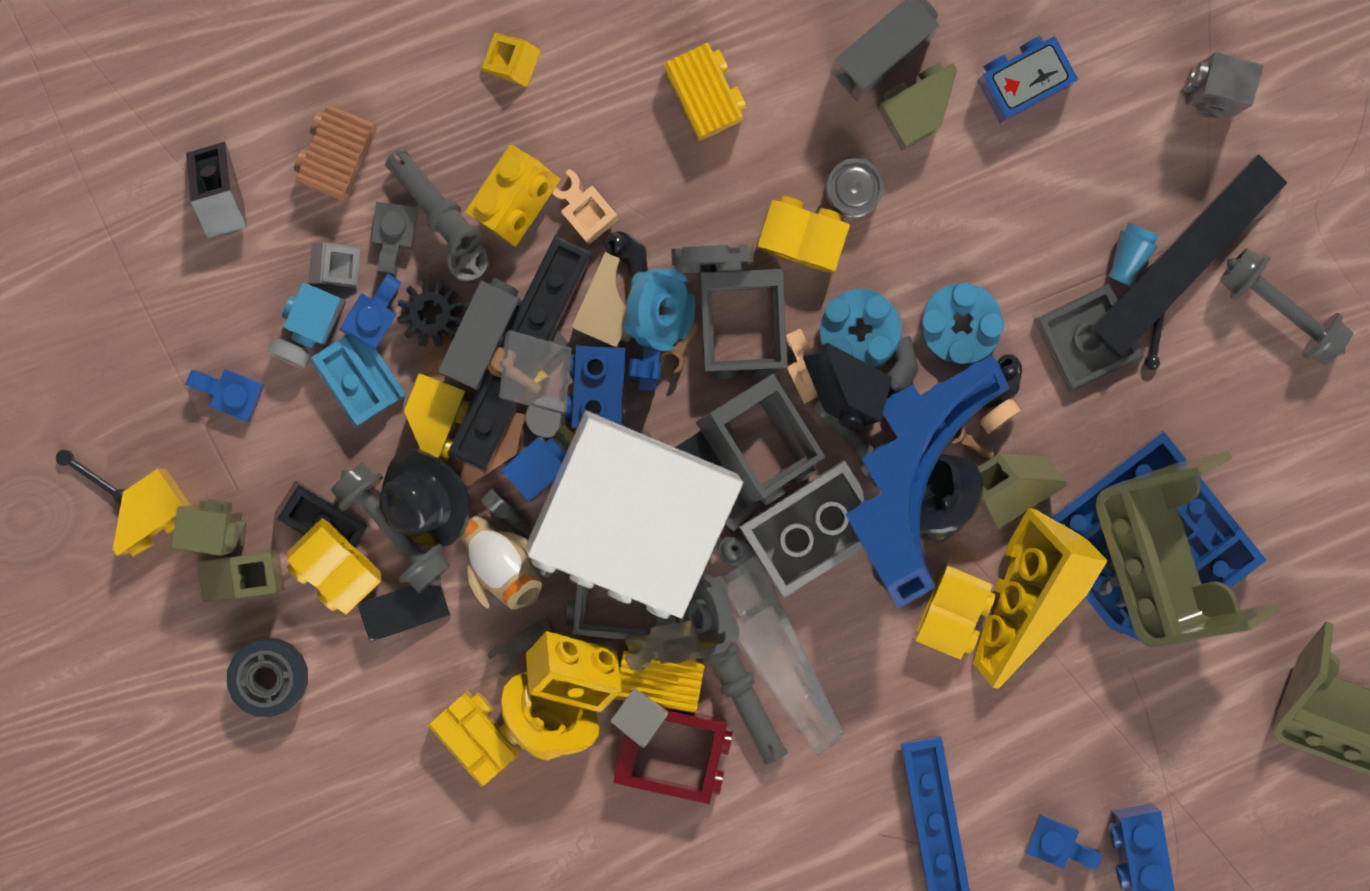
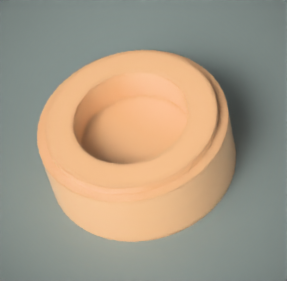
(999, 416)

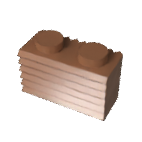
(335, 152)

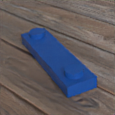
(934, 815)

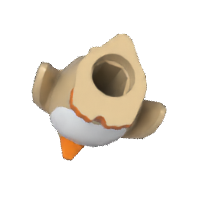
(500, 565)

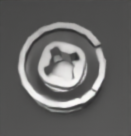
(854, 188)

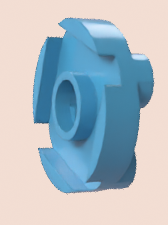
(876, 311)
(643, 320)
(938, 321)

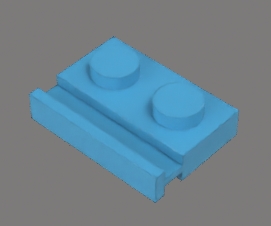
(357, 379)

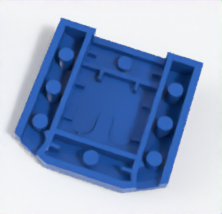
(1215, 539)

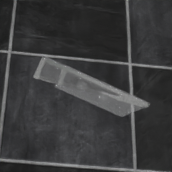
(777, 655)

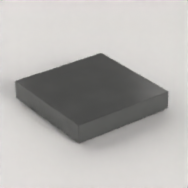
(1074, 347)

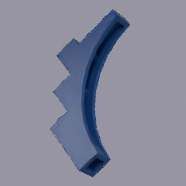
(922, 429)

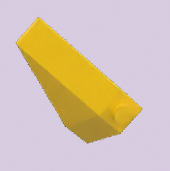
(1043, 584)

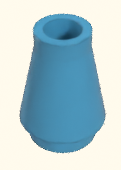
(1132, 252)

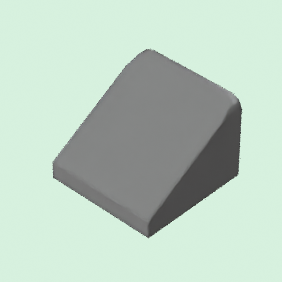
(334, 265)
(639, 717)

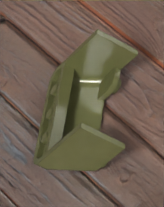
(1157, 562)
(1324, 711)

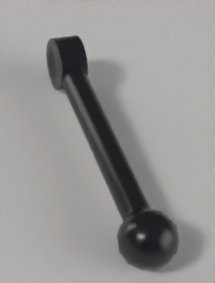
(1152, 362)
(66, 458)

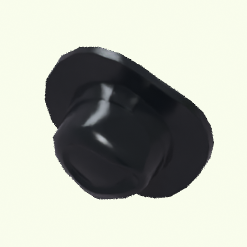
(950, 497)
(424, 499)

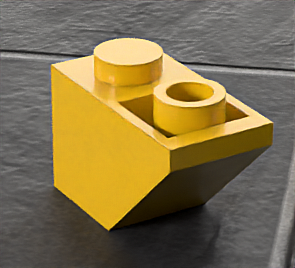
(433, 414)
(147, 510)

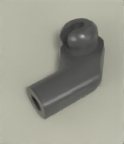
(905, 367)
(735, 551)

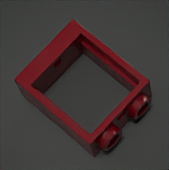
(712, 779)

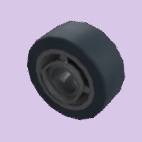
(244, 681)

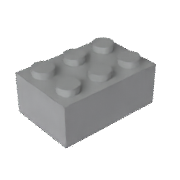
(807, 529)

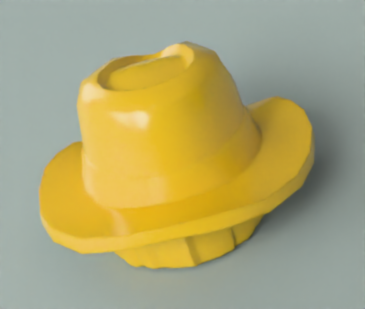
(544, 725)

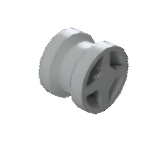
(468, 261)

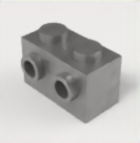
(1222, 85)

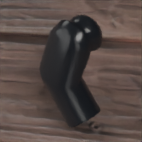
(628, 251)
(1012, 372)

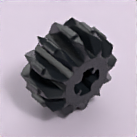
(420, 305)

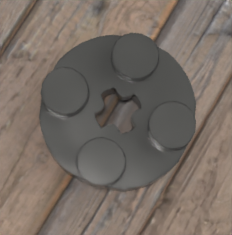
(699, 258)
(711, 616)

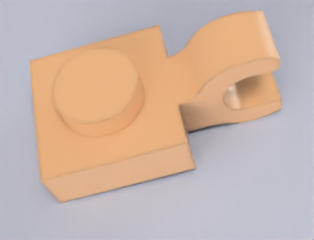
(798, 370)

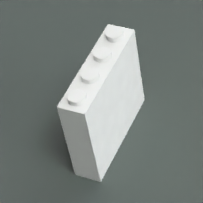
(632, 516)

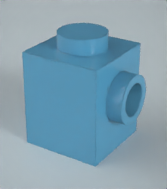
(312, 315)

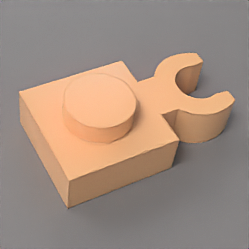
(586, 210)

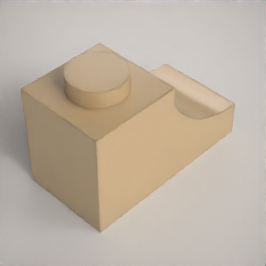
(602, 309)

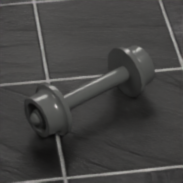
(1326, 339)
(357, 487)

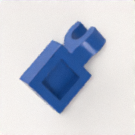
(370, 317)
(646, 370)
(231, 393)
(1056, 843)

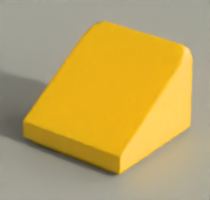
(511, 59)

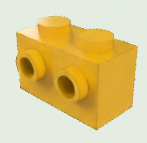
(512, 195)
(573, 672)

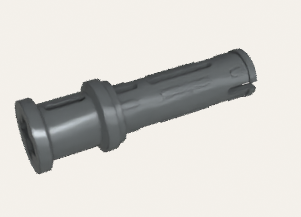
(443, 214)
(738, 685)

